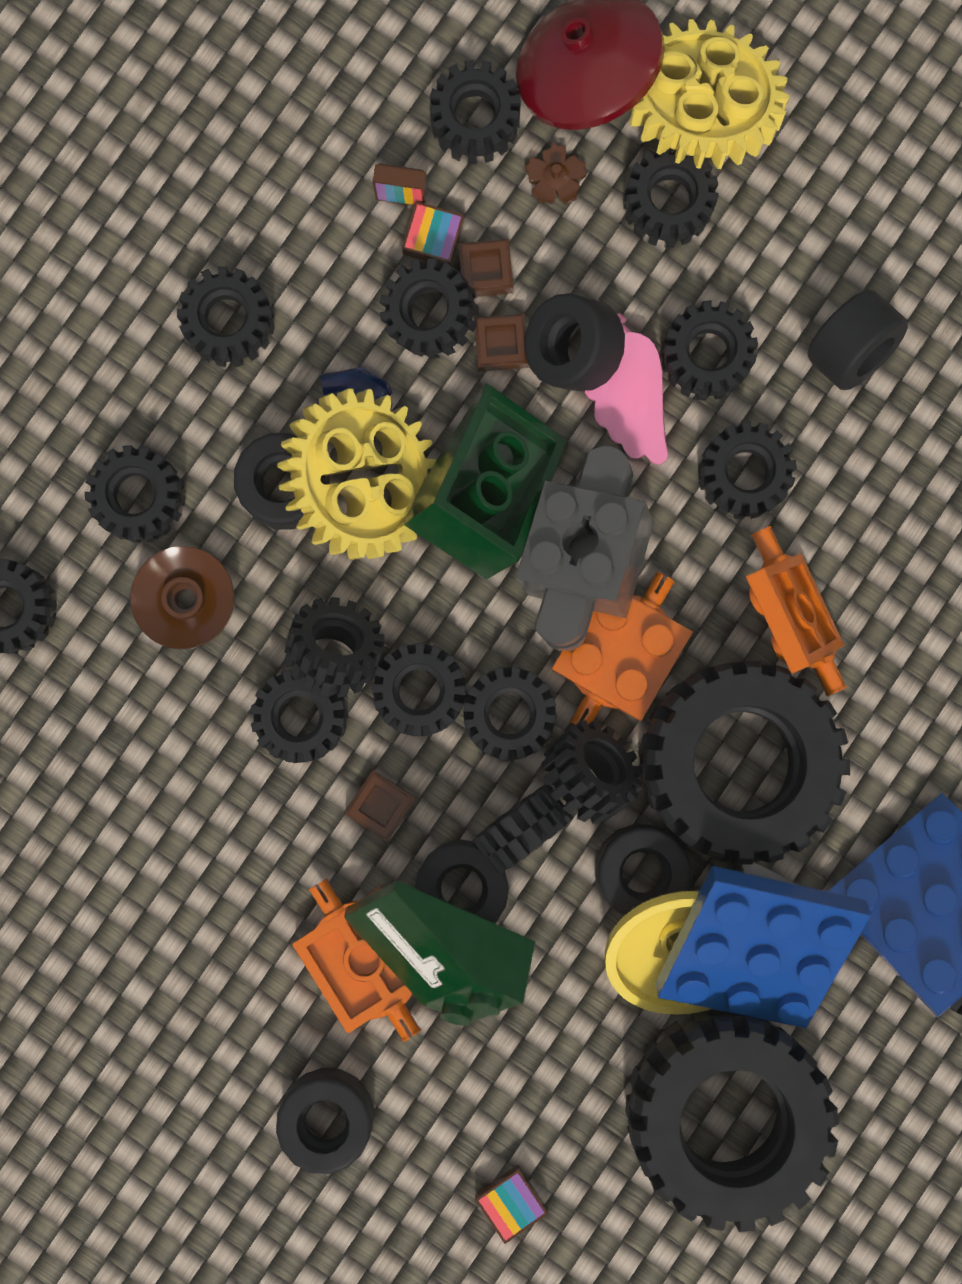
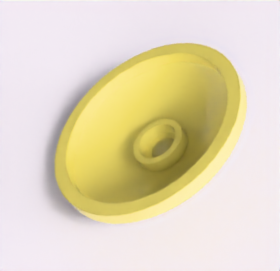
(641, 947)

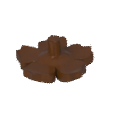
(555, 175)

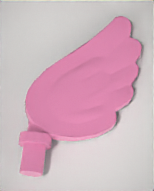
(633, 401)

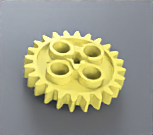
(712, 96)
(350, 426)

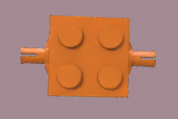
(795, 612)
(624, 658)
(350, 971)

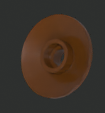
(157, 592)

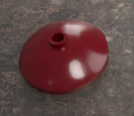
(589, 62)

